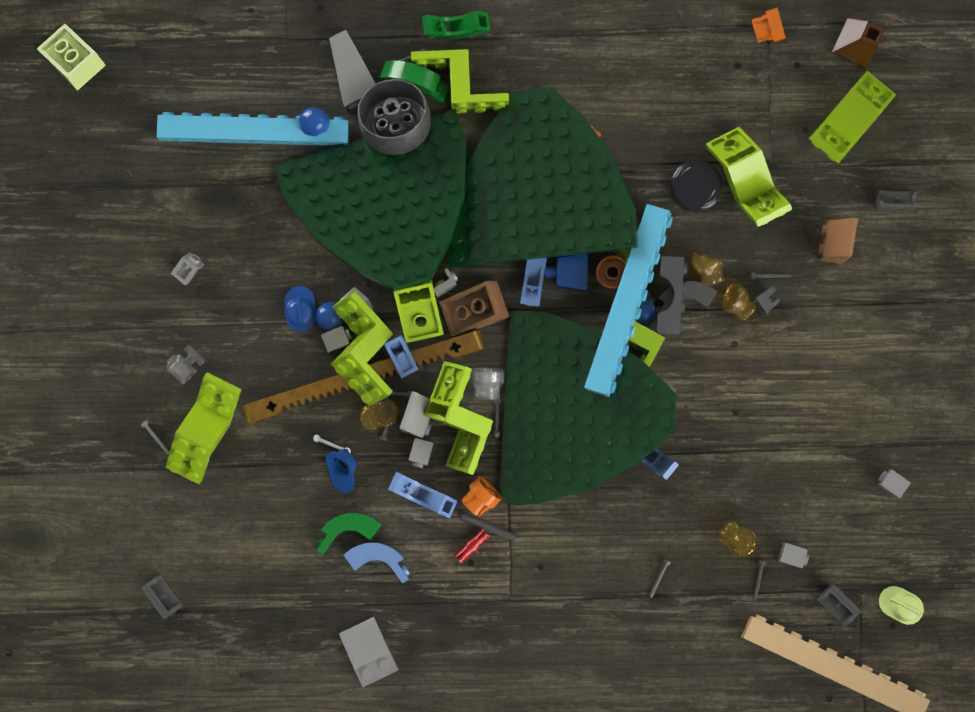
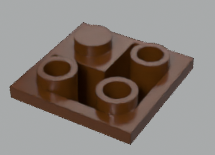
(858, 41)

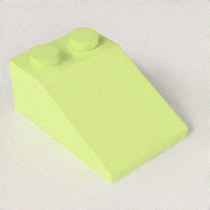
(71, 56)

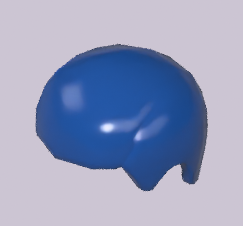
(314, 121)
(648, 313)
(327, 318)

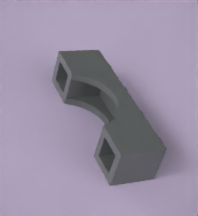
(671, 271)

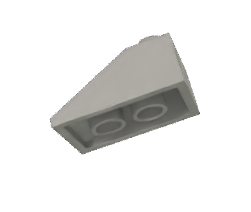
(414, 420)
(368, 652)

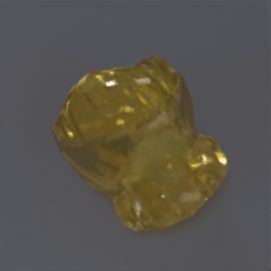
(708, 269)
(737, 302)
(379, 414)
(738, 539)

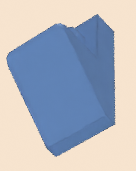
(401, 356)

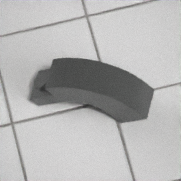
(695, 292)

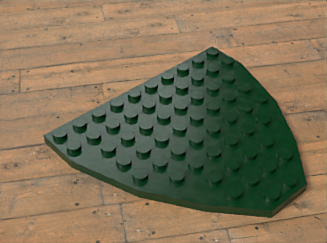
(541, 188)
(383, 210)
(560, 433)

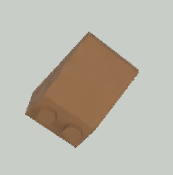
(838, 240)
(474, 308)

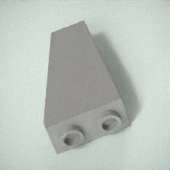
(351, 70)

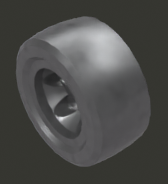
(391, 103)

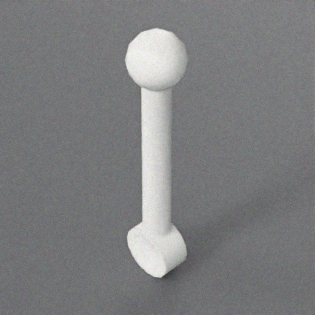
(316, 438)

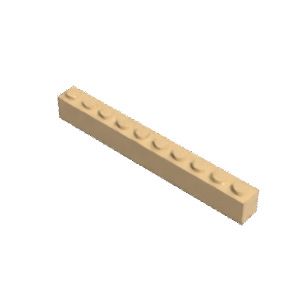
(833, 667)

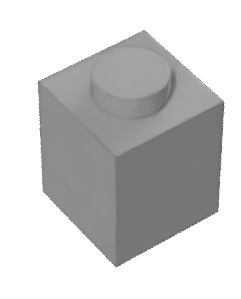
(336, 339)
(420, 453)
(893, 483)
(793, 555)

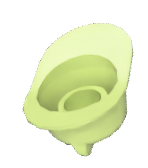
(901, 605)

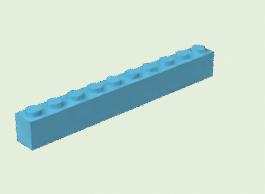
(246, 130)
(628, 300)

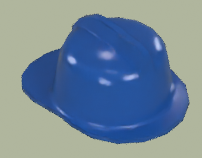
(300, 308)
(341, 470)

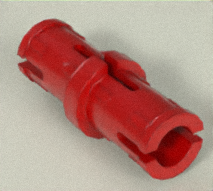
(471, 545)

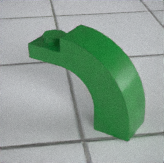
(456, 27)
(421, 77)
(347, 522)

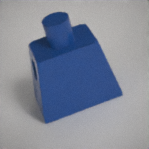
(570, 272)

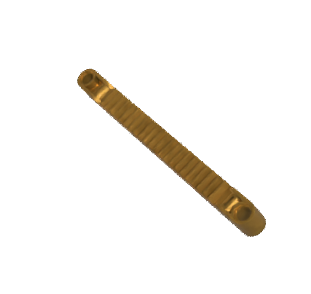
(259, 411)

